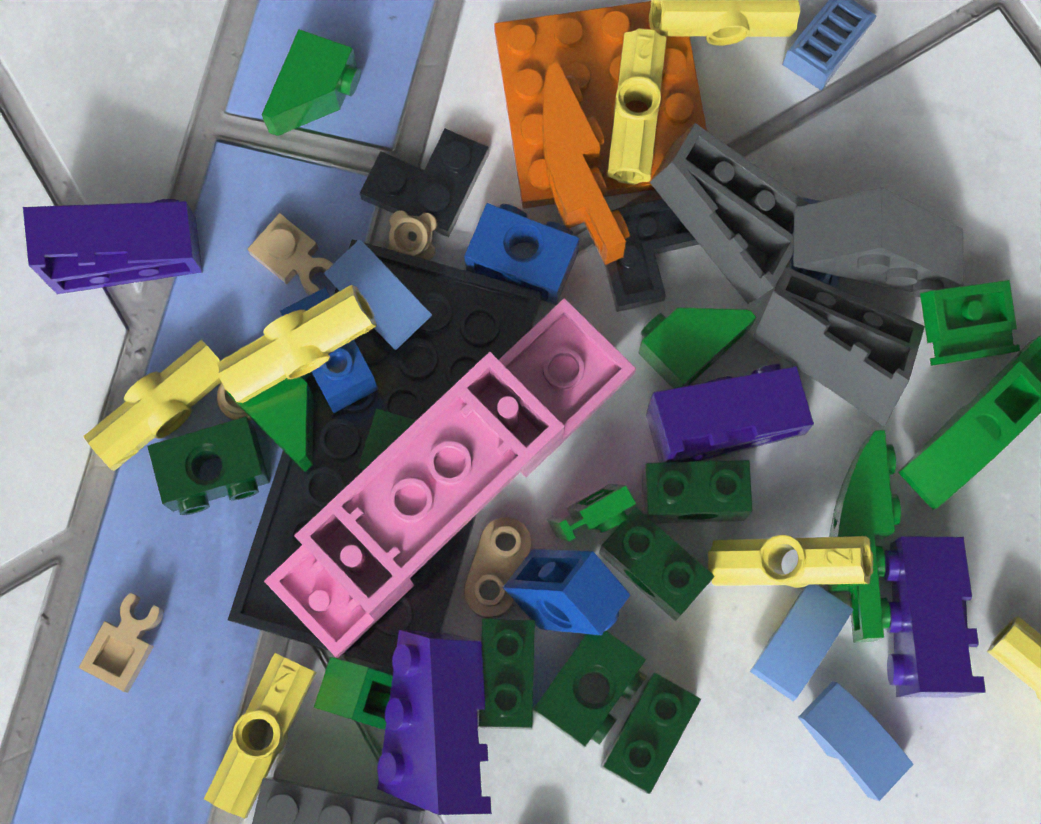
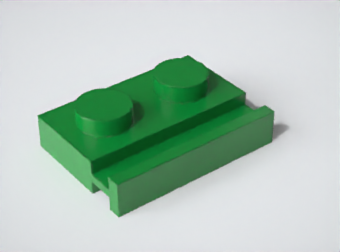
(969, 321)
(597, 511)

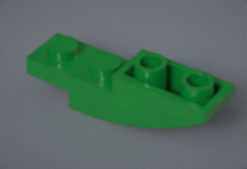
(978, 430)
(869, 511)

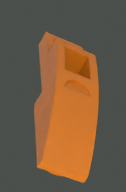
(570, 151)

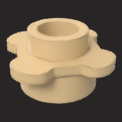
(422, 225)

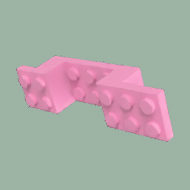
(444, 472)

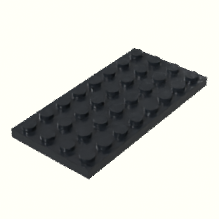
(466, 323)

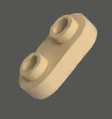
(495, 566)

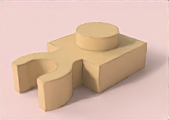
(289, 252)
(118, 651)

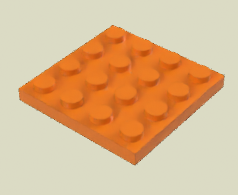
(591, 50)

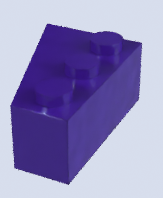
(111, 243)
(728, 415)
(930, 618)
(432, 724)

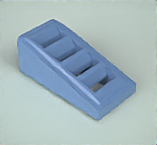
(810, 66)

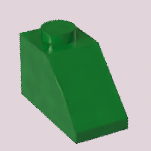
(310, 83)
(691, 341)
(286, 417)
(355, 692)

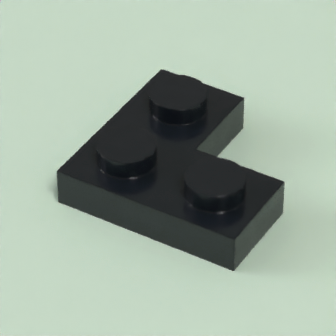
(437, 189)
(636, 275)

